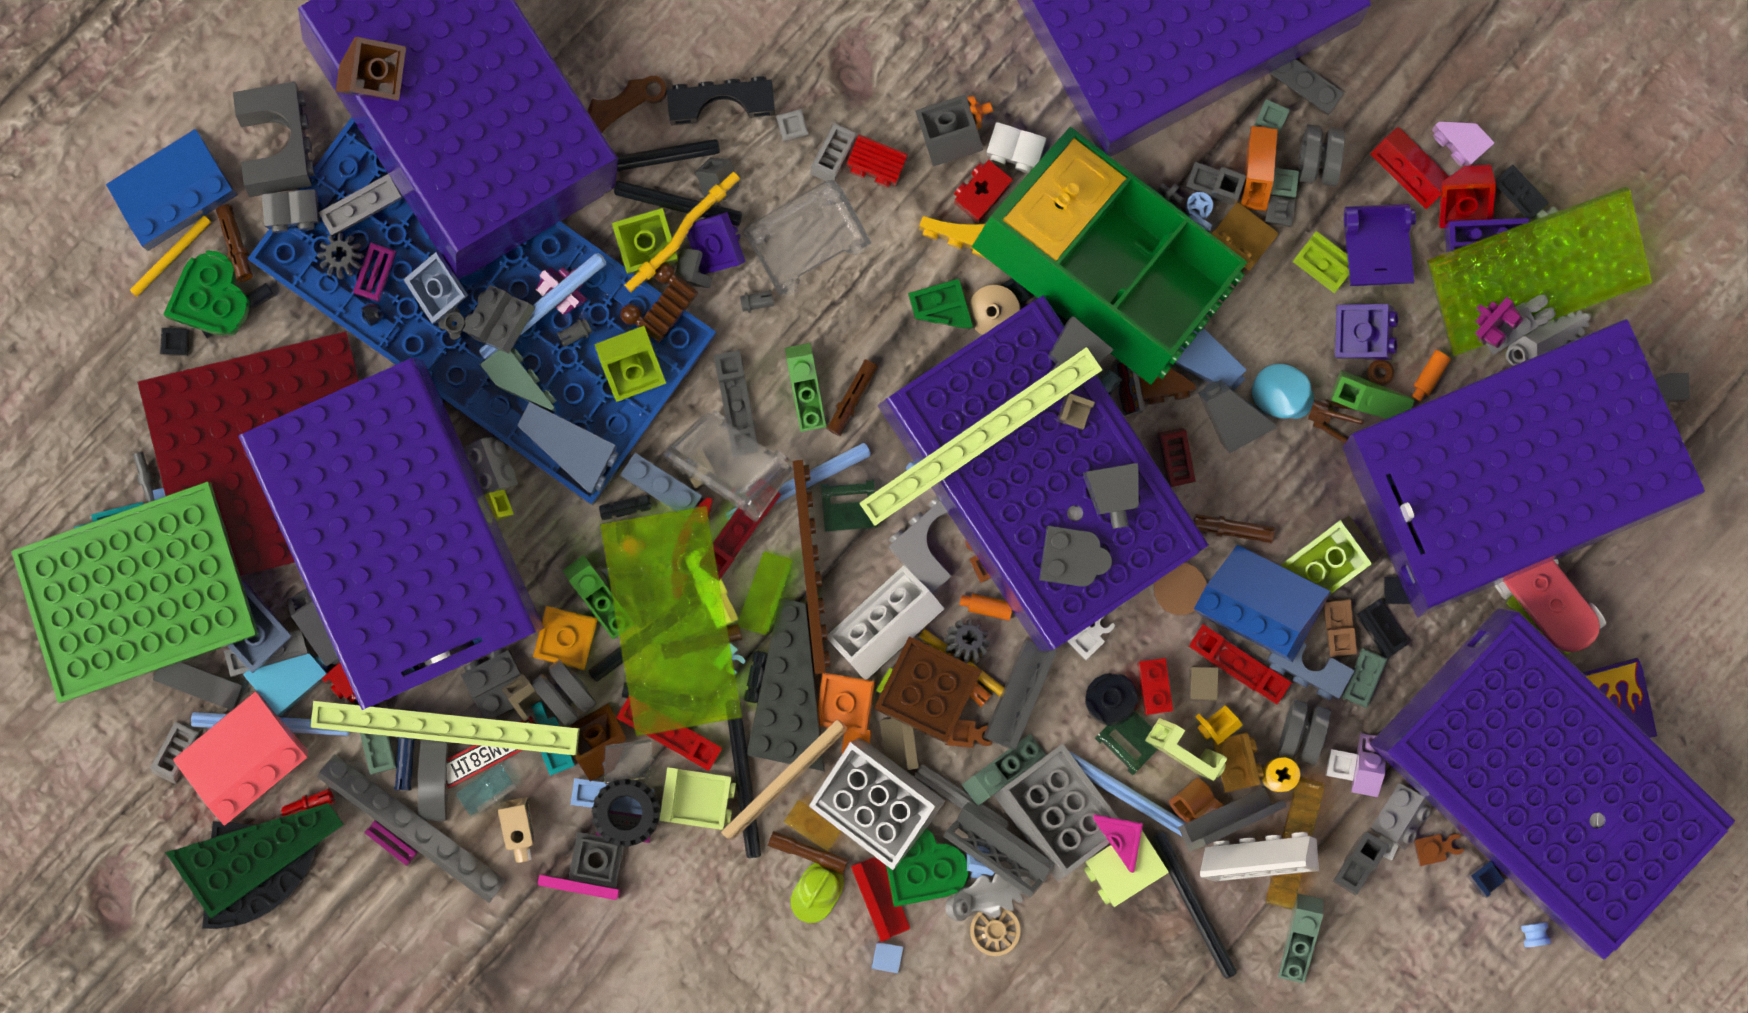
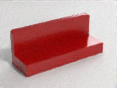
(1410, 167)
(876, 892)

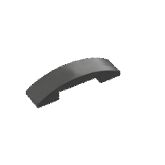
(735, 392)
(432, 780)

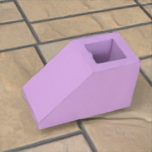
(1465, 141)
(1369, 768)

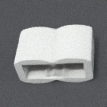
(1015, 147)

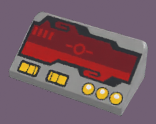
(1129, 390)

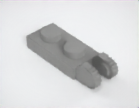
(1529, 322)

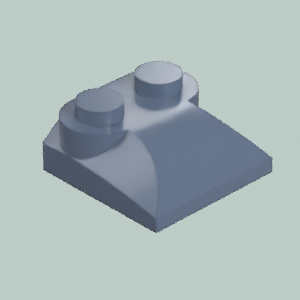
(436, 287)

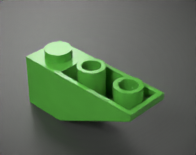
(805, 387)
(1369, 396)
(593, 592)

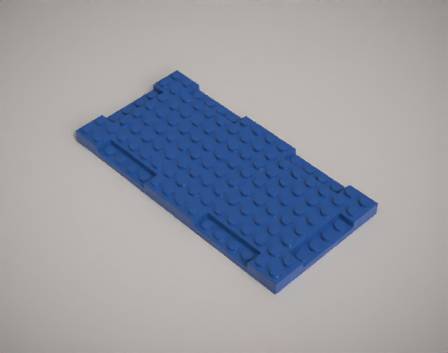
(405, 332)

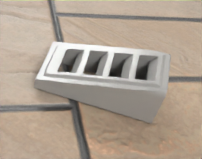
(833, 168)
(166, 748)

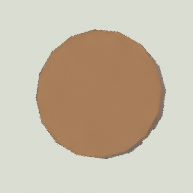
(1180, 589)

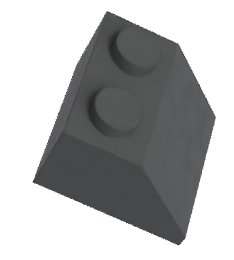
(949, 130)

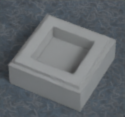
(792, 125)

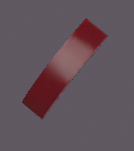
(735, 535)

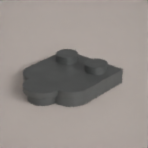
(1072, 557)

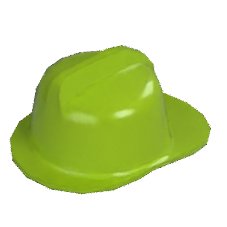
(816, 893)

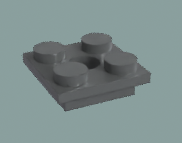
(581, 869)

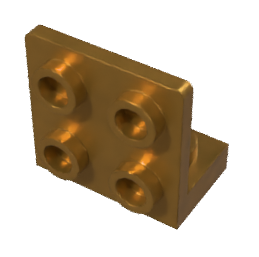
(1245, 235)
(1240, 765)

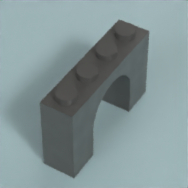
(291, 166)

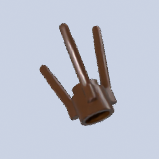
(1322, 412)

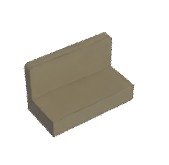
(899, 743)

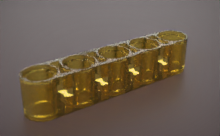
(1300, 818)

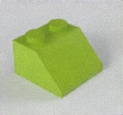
(642, 239)
(630, 363)

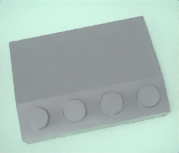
(876, 802)
(1056, 809)

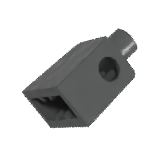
(1073, 340)
(1114, 491)

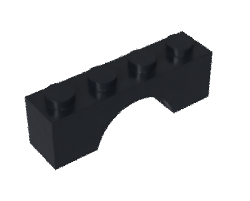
(688, 102)

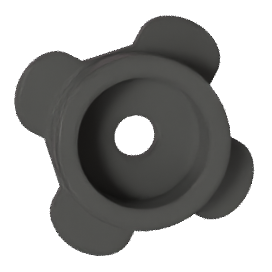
(446, 324)

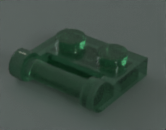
(846, 515)
(1135, 733)

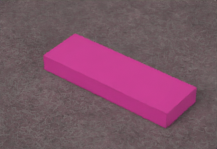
(578, 887)

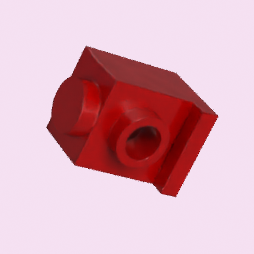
(341, 685)

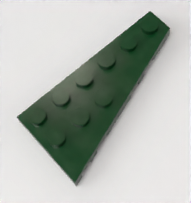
(239, 861)

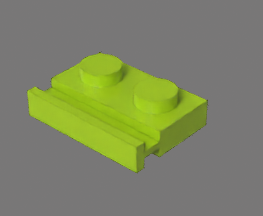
(1323, 262)

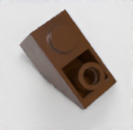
(1171, 385)

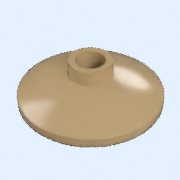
(992, 295)

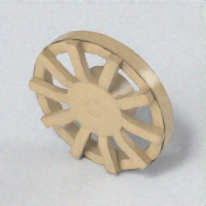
(995, 931)

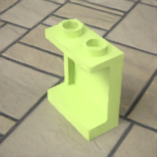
(1165, 738)
(697, 799)
(1114, 877)

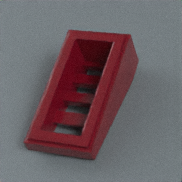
(1184, 445)

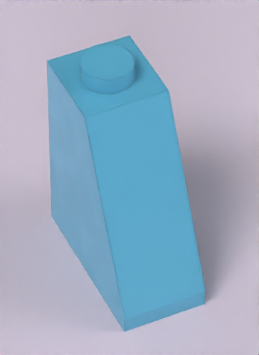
(287, 681)

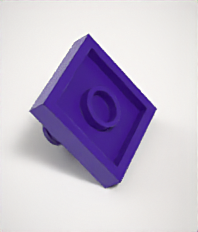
(717, 242)

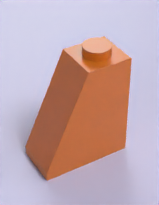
(1259, 168)

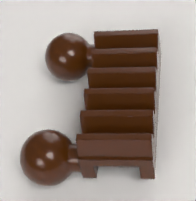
(668, 307)

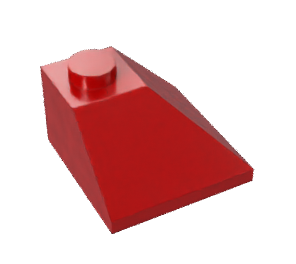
(1468, 195)

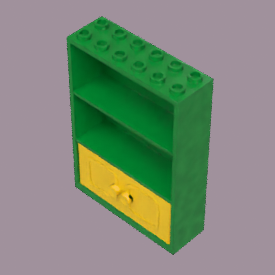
(1111, 255)

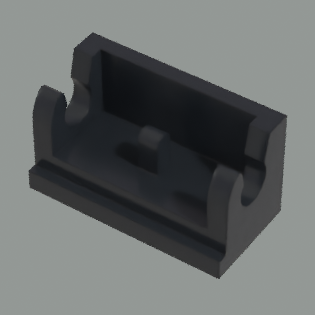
(1521, 192)
(1382, 628)

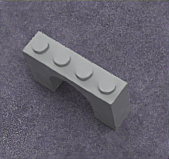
(913, 552)

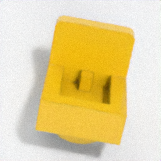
(1219, 725)

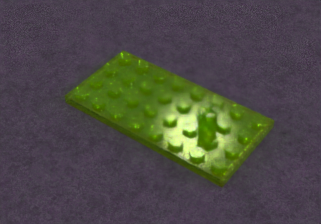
(1567, 256)
(670, 620)

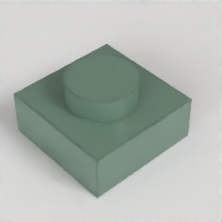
(1272, 116)
(1285, 183)

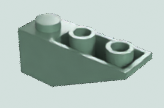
(513, 378)
(1003, 770)
(1301, 938)

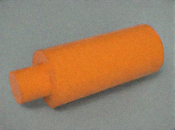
(1430, 375)
(987, 606)

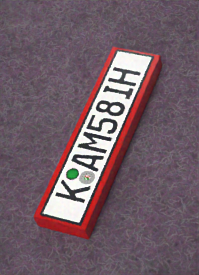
(476, 760)

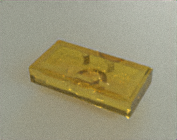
(812, 825)

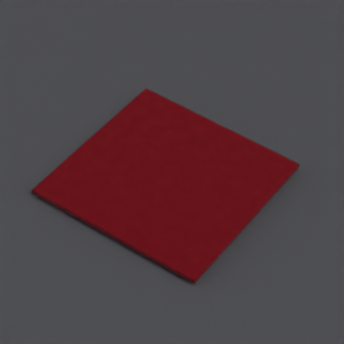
(204, 409)

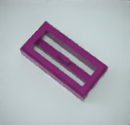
(386, 271)
(376, 825)

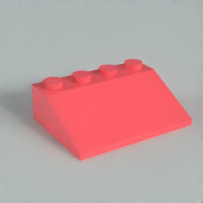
(240, 758)

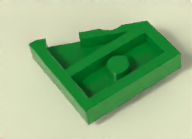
(941, 305)

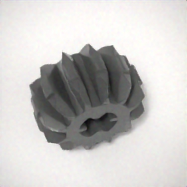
(346, 262)
(970, 633)

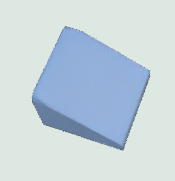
(887, 957)

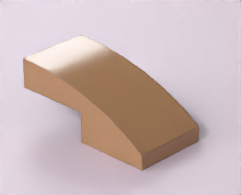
(1339, 627)

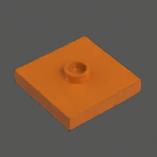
(845, 700)

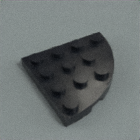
(265, 896)

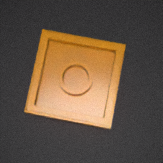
(565, 637)

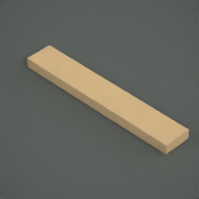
(784, 780)

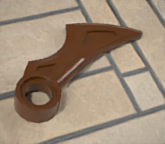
(608, 111)

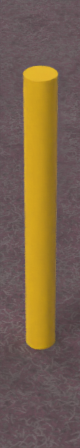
(171, 255)
(984, 678)

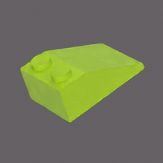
(1334, 556)

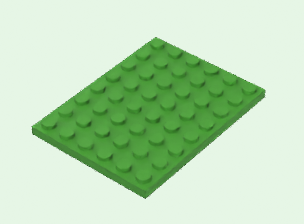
(134, 592)

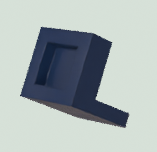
(1485, 878)

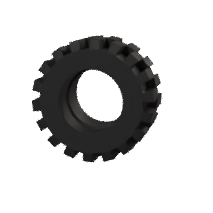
(604, 823)

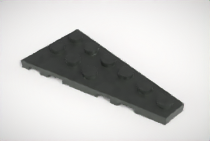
(787, 702)

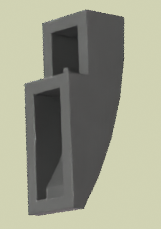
(200, 684)

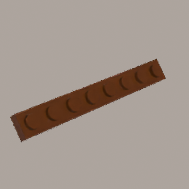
(812, 577)

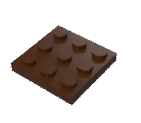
(927, 689)

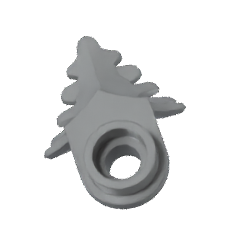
(1548, 337)
(984, 897)

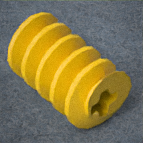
(1290, 770)

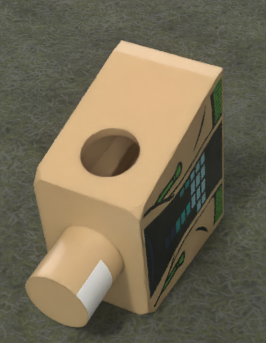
(516, 816)

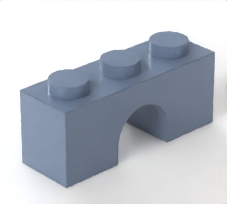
(660, 484)
(1329, 680)

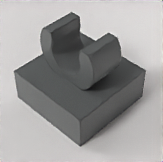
(1280, 211)

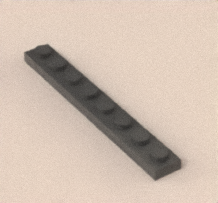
(411, 828)

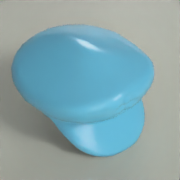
(1283, 392)

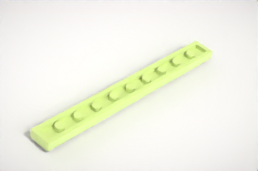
(980, 436)
(445, 728)

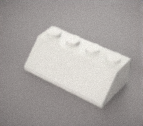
(884, 622)
(1260, 858)

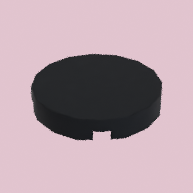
(1111, 699)

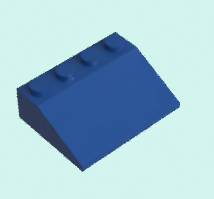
(171, 190)
(1262, 602)

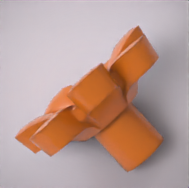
(979, 110)

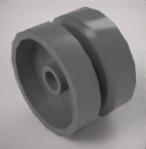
(1326, 155)
(561, 695)
(1308, 733)

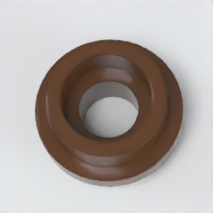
(1382, 364)

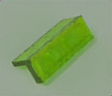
(765, 593)

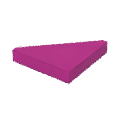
(1122, 836)

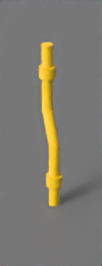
(647, 269)

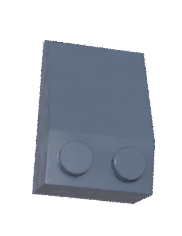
(272, 634)

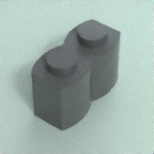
(290, 210)

